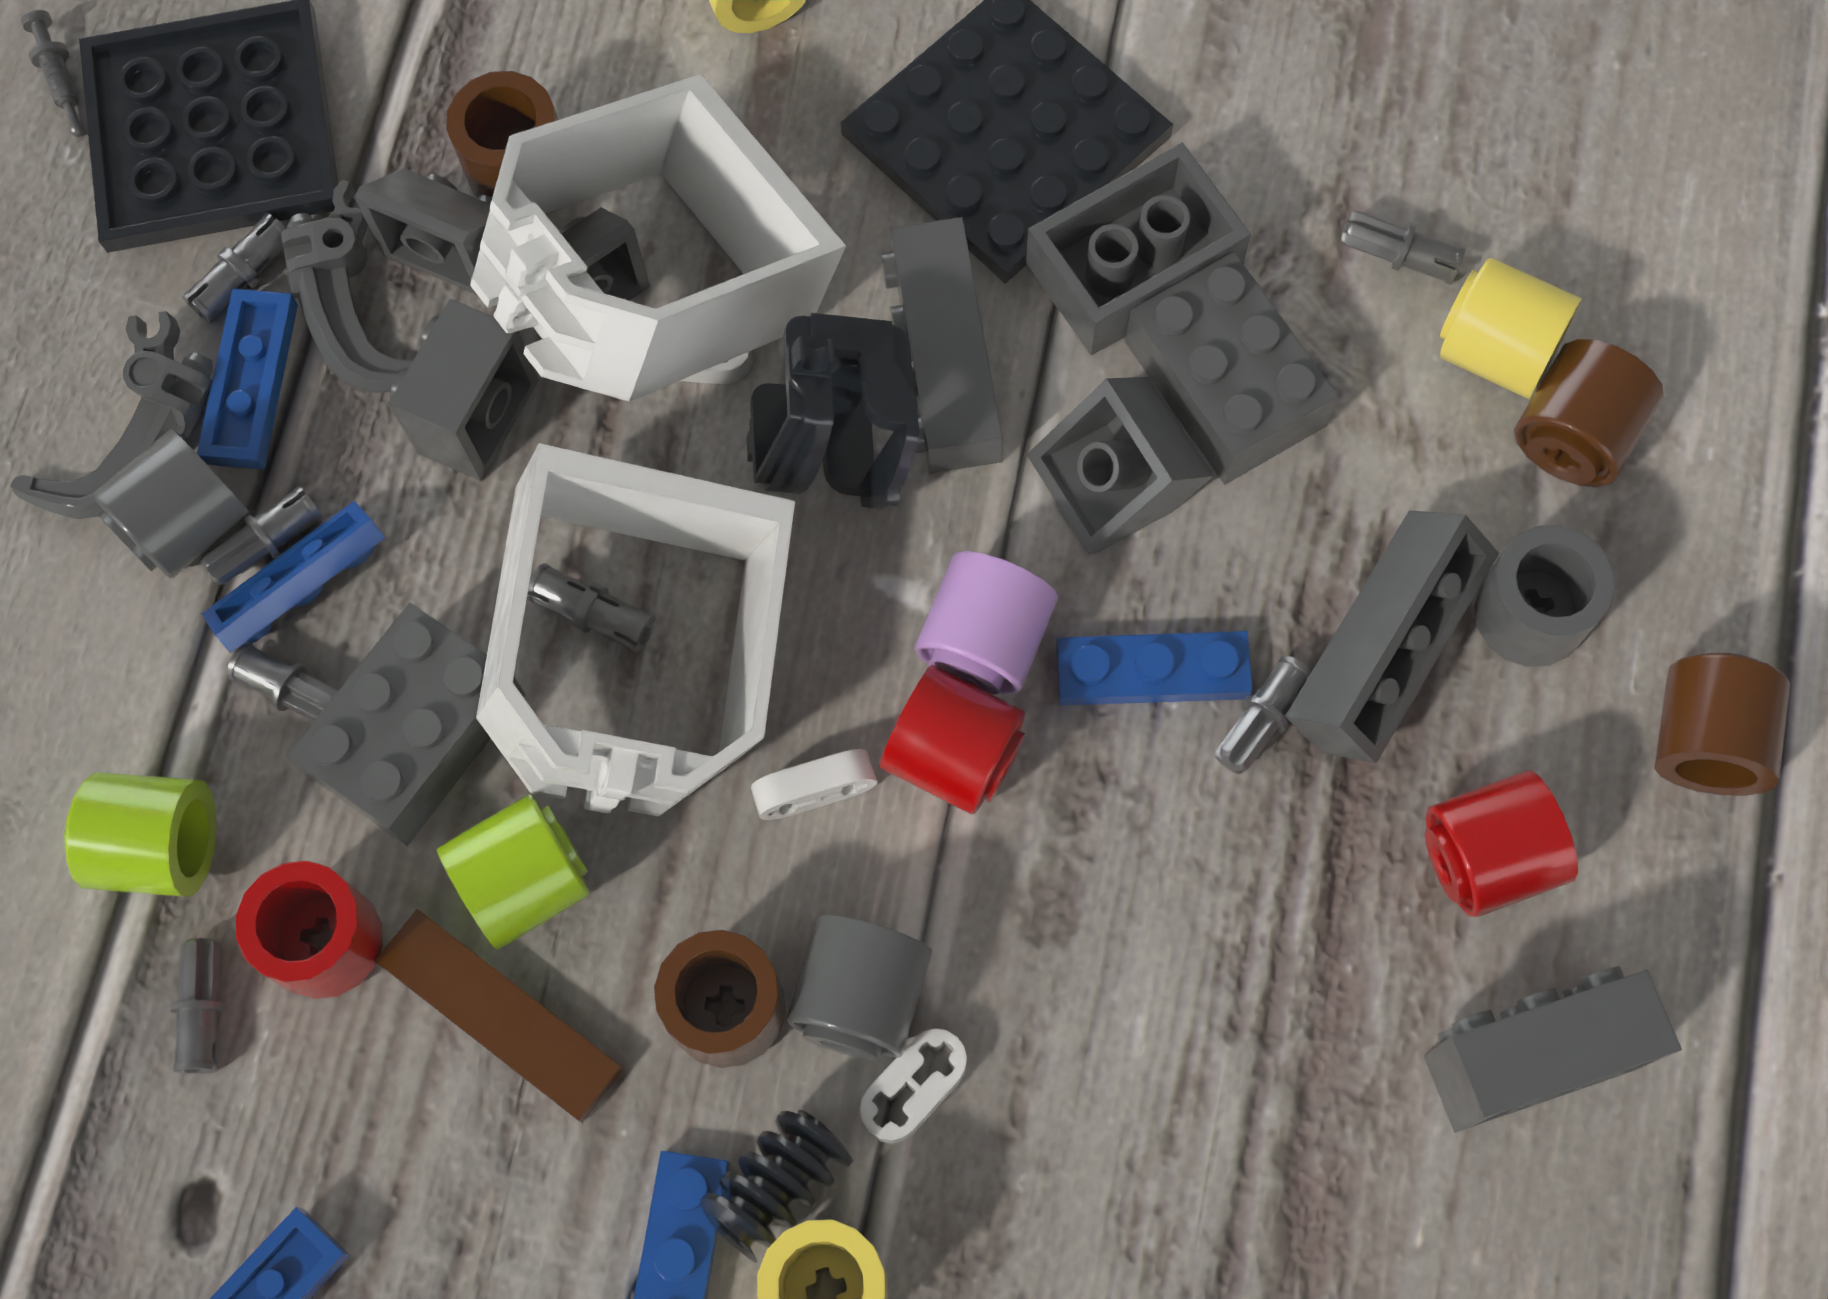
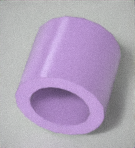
(986, 622)

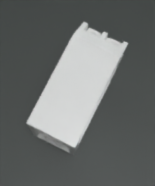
(724, 181)
(659, 509)

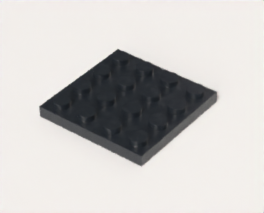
(207, 124)
(1004, 127)

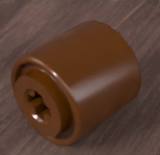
(486, 115)
(1589, 413)
(1723, 724)
(697, 975)

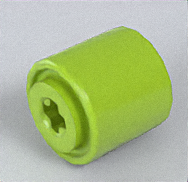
(141, 834)
(515, 870)

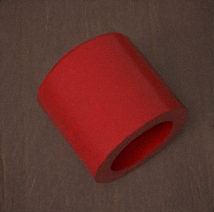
(954, 740)
(1500, 844)
(296, 902)

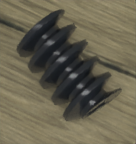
(774, 1181)

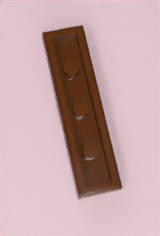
(499, 1015)

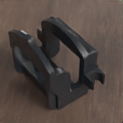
(837, 384)

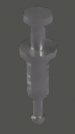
(51, 58)

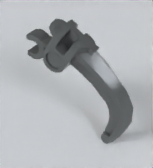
(319, 265)
(170, 399)

